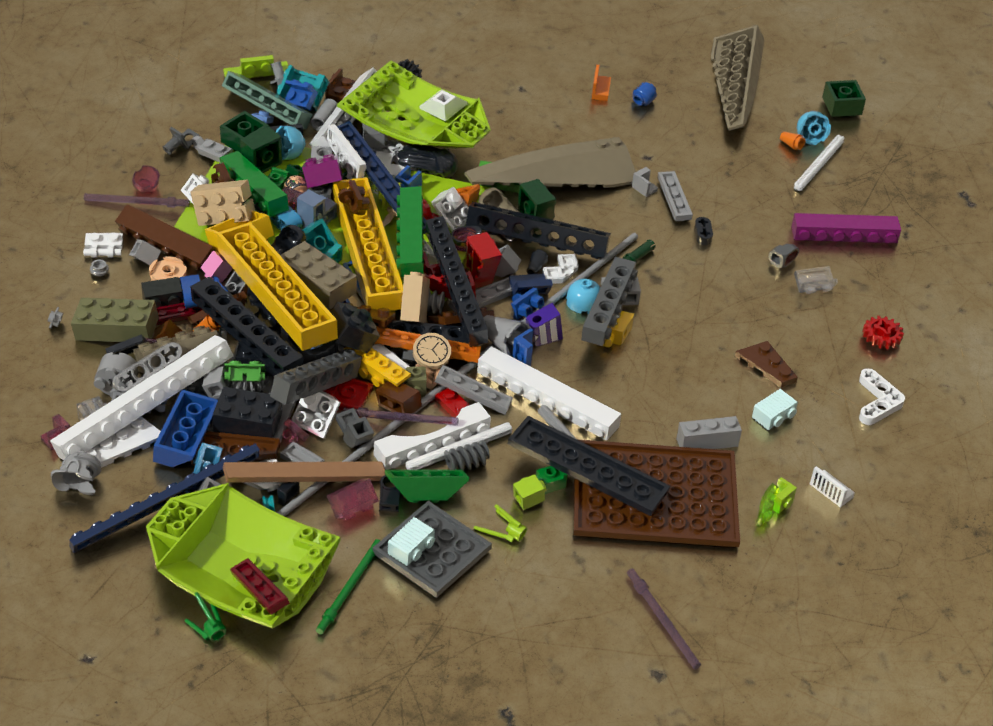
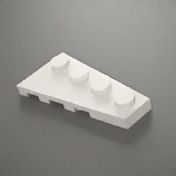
(347, 154)

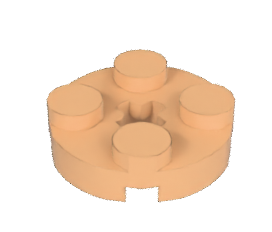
(160, 269)

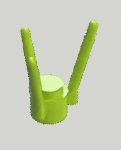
(515, 528)

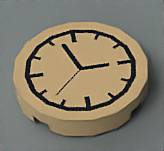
(431, 350)

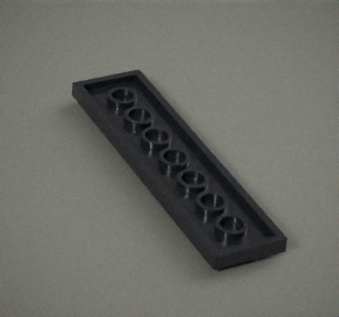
(589, 465)

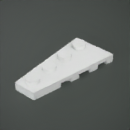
(128, 439)

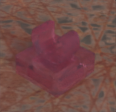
(295, 431)

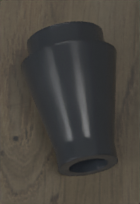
(537, 261)

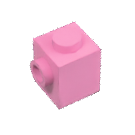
(216, 266)

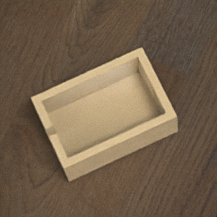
(222, 202)

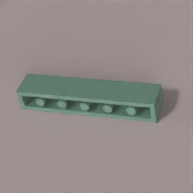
(266, 99)

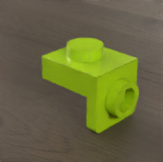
(784, 496)

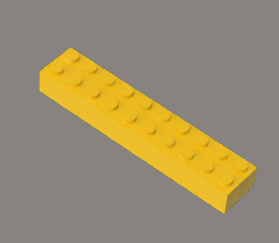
(369, 250)
(277, 286)

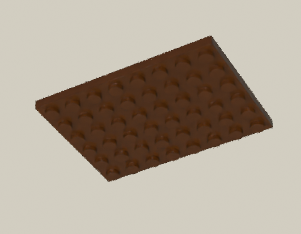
(695, 510)

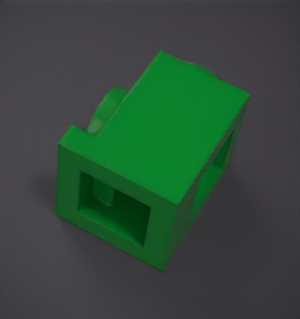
(278, 176)
(552, 478)

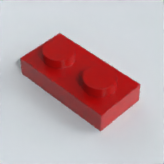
(451, 401)

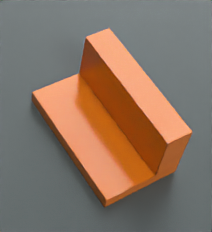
(600, 86)

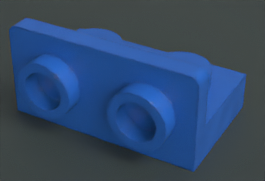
(301, 94)

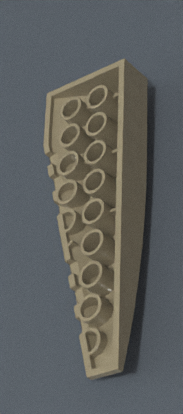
(737, 70)
(589, 163)

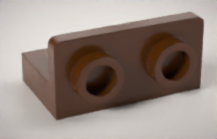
(338, 86)

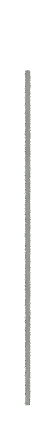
(465, 369)

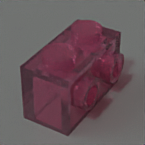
(352, 499)

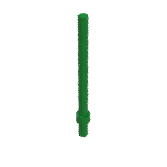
(331, 613)

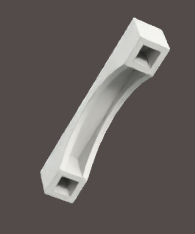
(397, 450)

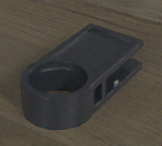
(388, 496)

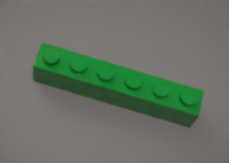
(263, 190)
(411, 230)

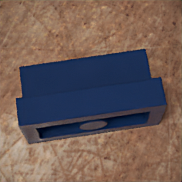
(523, 283)

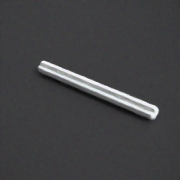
(819, 163)
(438, 455)

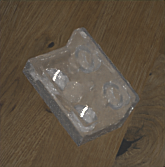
(815, 279)

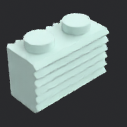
(774, 409)
(411, 541)

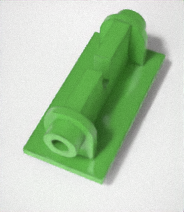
(252, 370)

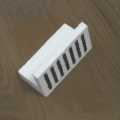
(831, 487)

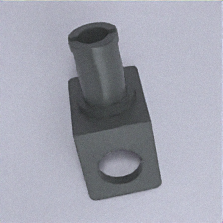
(178, 139)

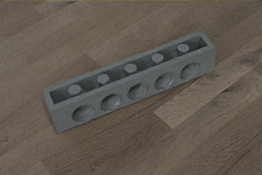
(609, 301)
(315, 376)

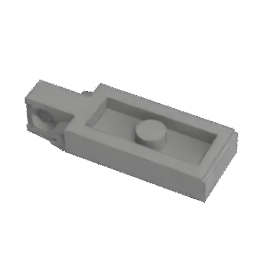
(210, 148)

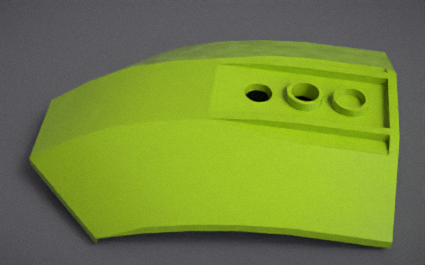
(402, 94)
(215, 528)

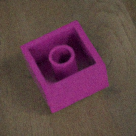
(322, 170)

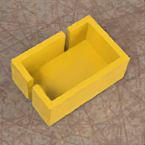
(259, 220)

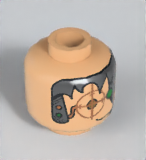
(296, 183)

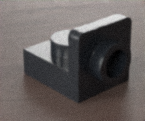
(287, 492)

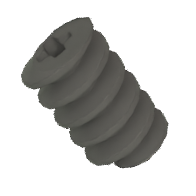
(467, 455)

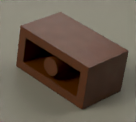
(398, 399)

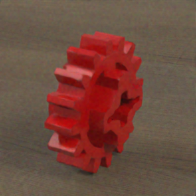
(883, 332)

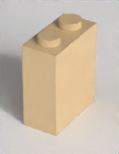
(415, 298)

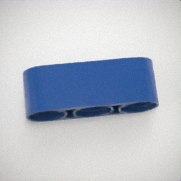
(186, 282)

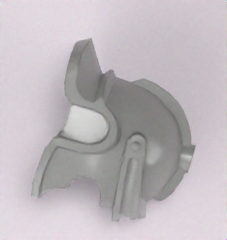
(77, 472)

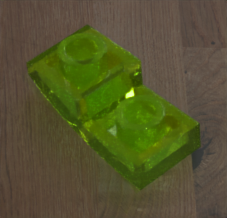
(766, 505)

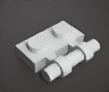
(103, 244)

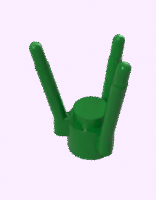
(213, 628)

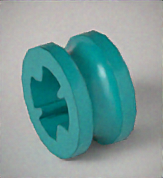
(268, 502)

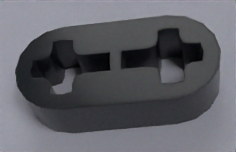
(705, 230)

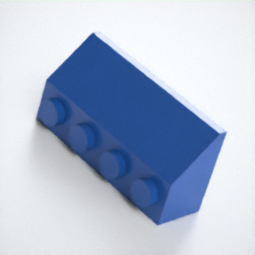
(184, 429)

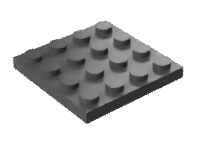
(451, 555)

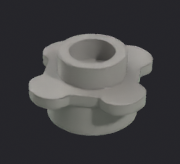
(55, 318)

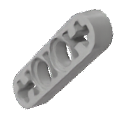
(148, 369)

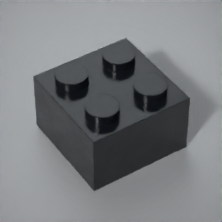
(354, 327)

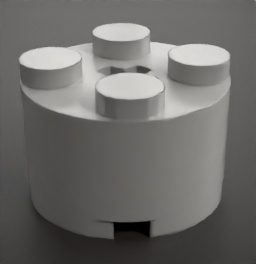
(109, 368)

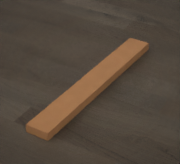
(302, 471)

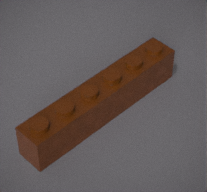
(163, 236)

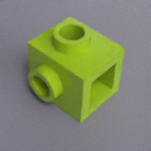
(529, 491)

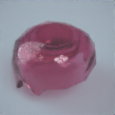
(146, 179)

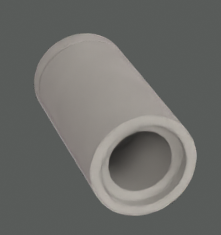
(323, 114)

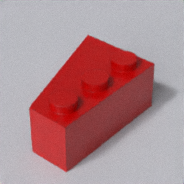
(482, 258)

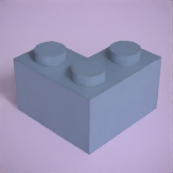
(315, 207)

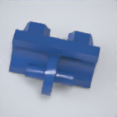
(524, 304)

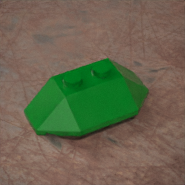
(427, 484)

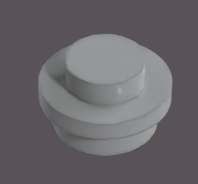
(99, 267)

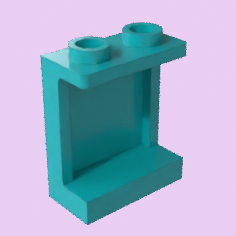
(319, 83)

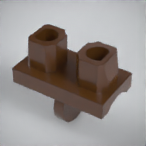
(354, 197)

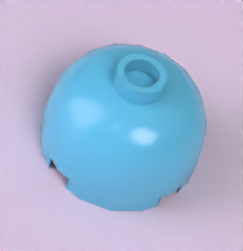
(813, 127)
(291, 142)
(582, 295)

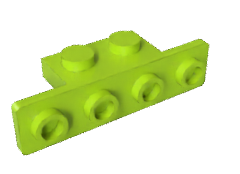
(255, 67)

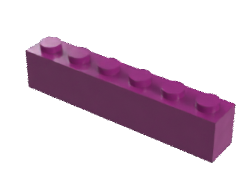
(846, 228)

